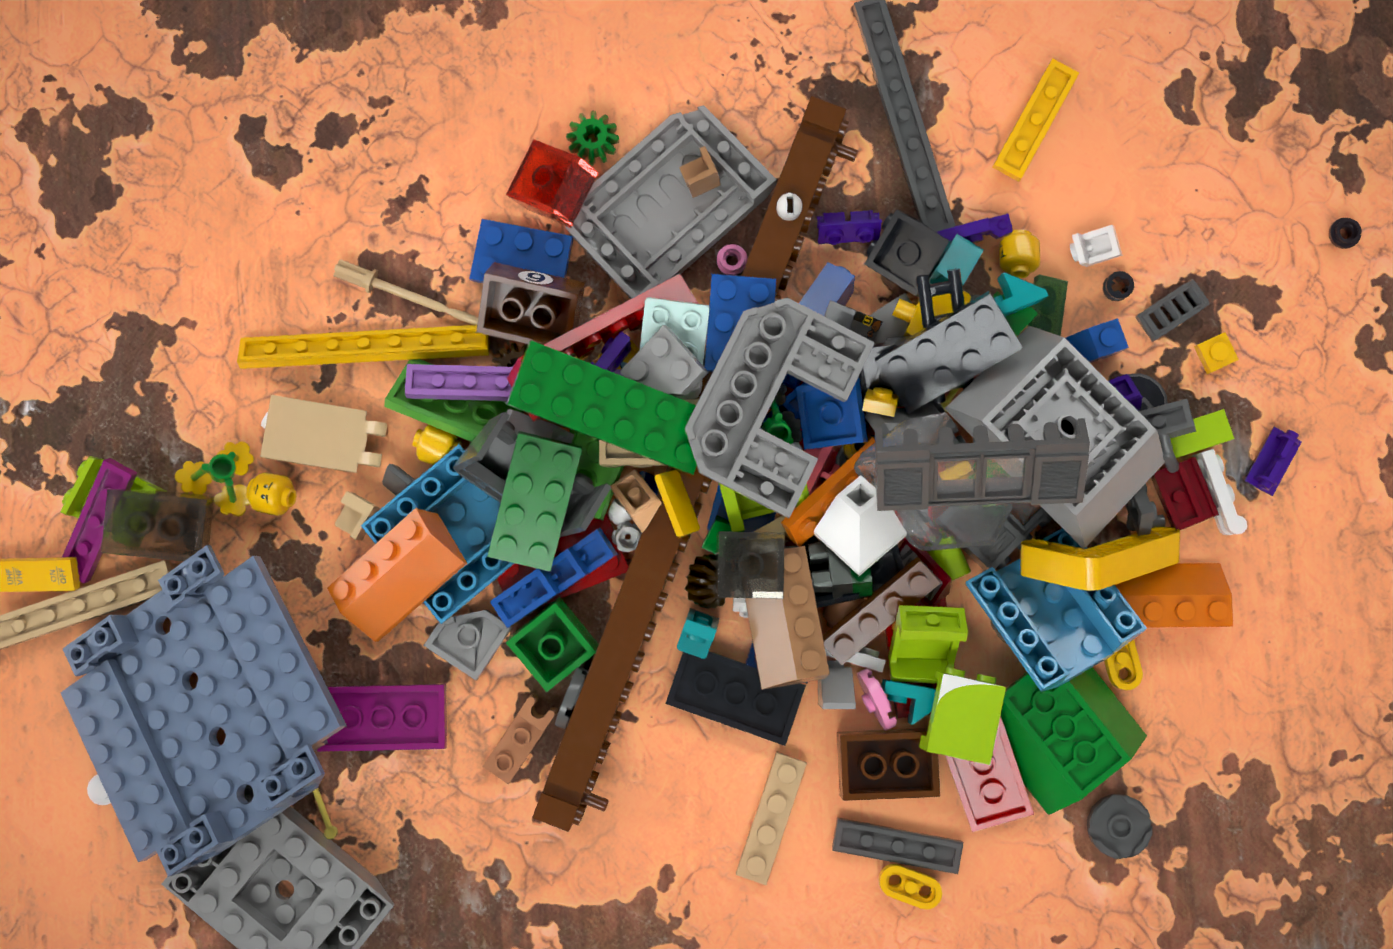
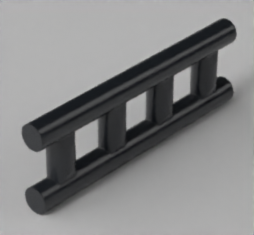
(927, 291)

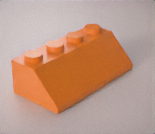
(397, 574)
(1181, 596)

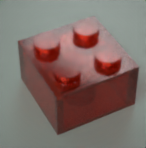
(552, 183)

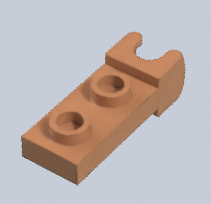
(519, 740)

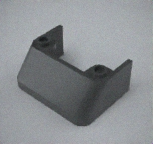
(487, 466)

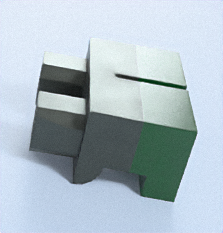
(839, 577)

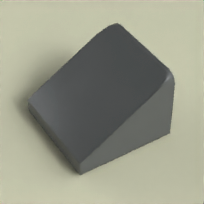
(396, 479)

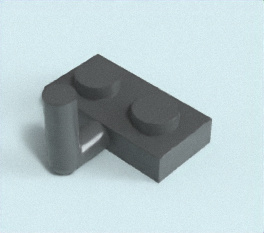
(1170, 421)
(1143, 514)

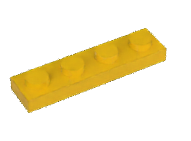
(1035, 120)

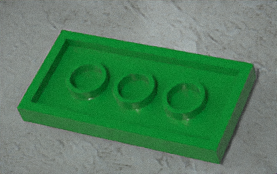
(534, 501)

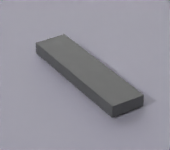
(897, 845)

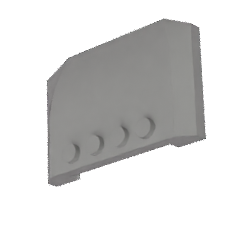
(642, 215)

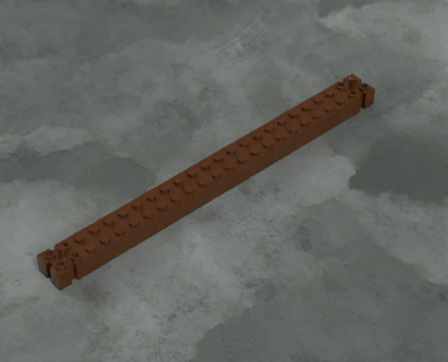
(641, 593)

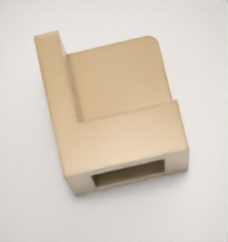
(354, 514)

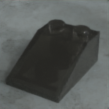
(156, 523)

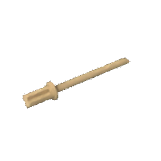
(368, 280)

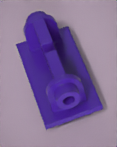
(862, 228)
(1273, 460)

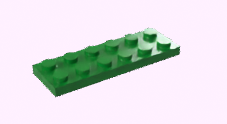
(604, 406)

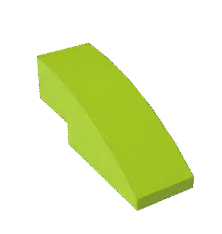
(1210, 431)

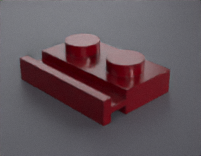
(1184, 495)

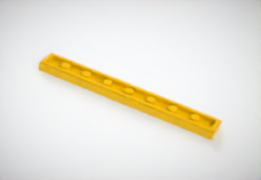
(362, 346)

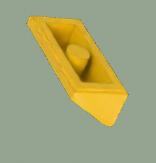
(677, 503)

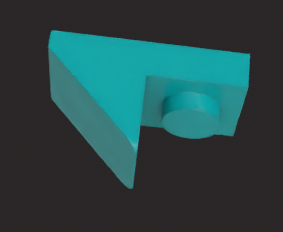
(960, 255)
(1018, 294)
(698, 633)
(921, 697)

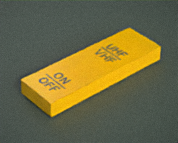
(39, 574)

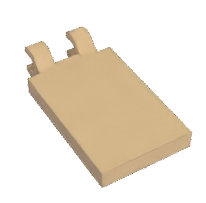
(319, 435)

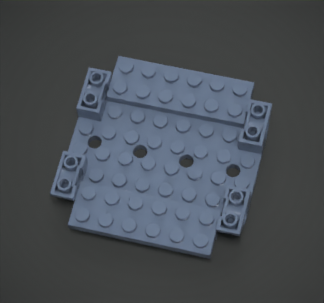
(158, 735)

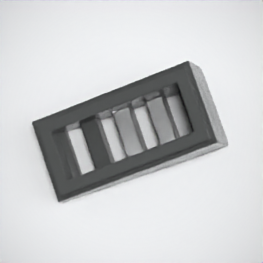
(1192, 292)

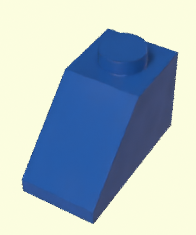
(1099, 341)

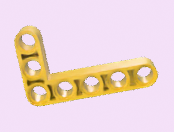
(1102, 564)

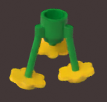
(222, 470)

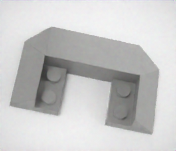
(743, 385)

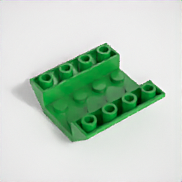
(1068, 737)

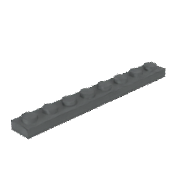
(903, 114)

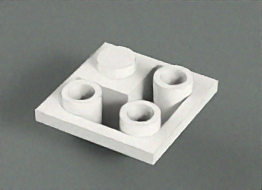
(857, 529)

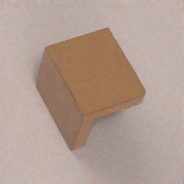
(700, 174)

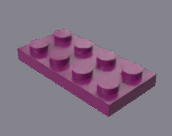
(390, 718)

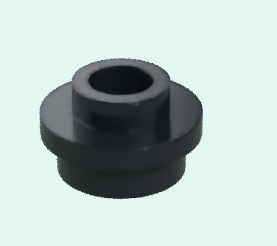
(1351, 227)

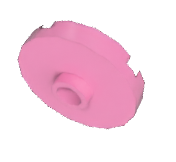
(875, 699)

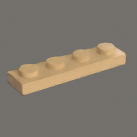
(771, 818)

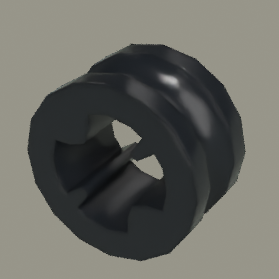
(1119, 277)

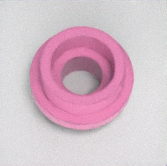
(731, 250)

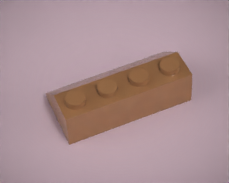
(788, 630)

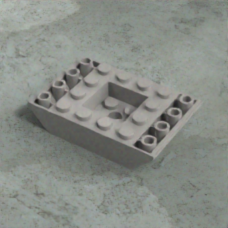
(1056, 384)
(238, 893)

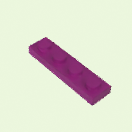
(88, 532)

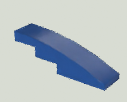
(544, 585)

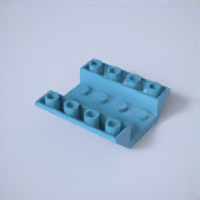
(468, 518)
(1053, 626)

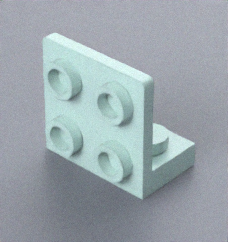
(685, 319)

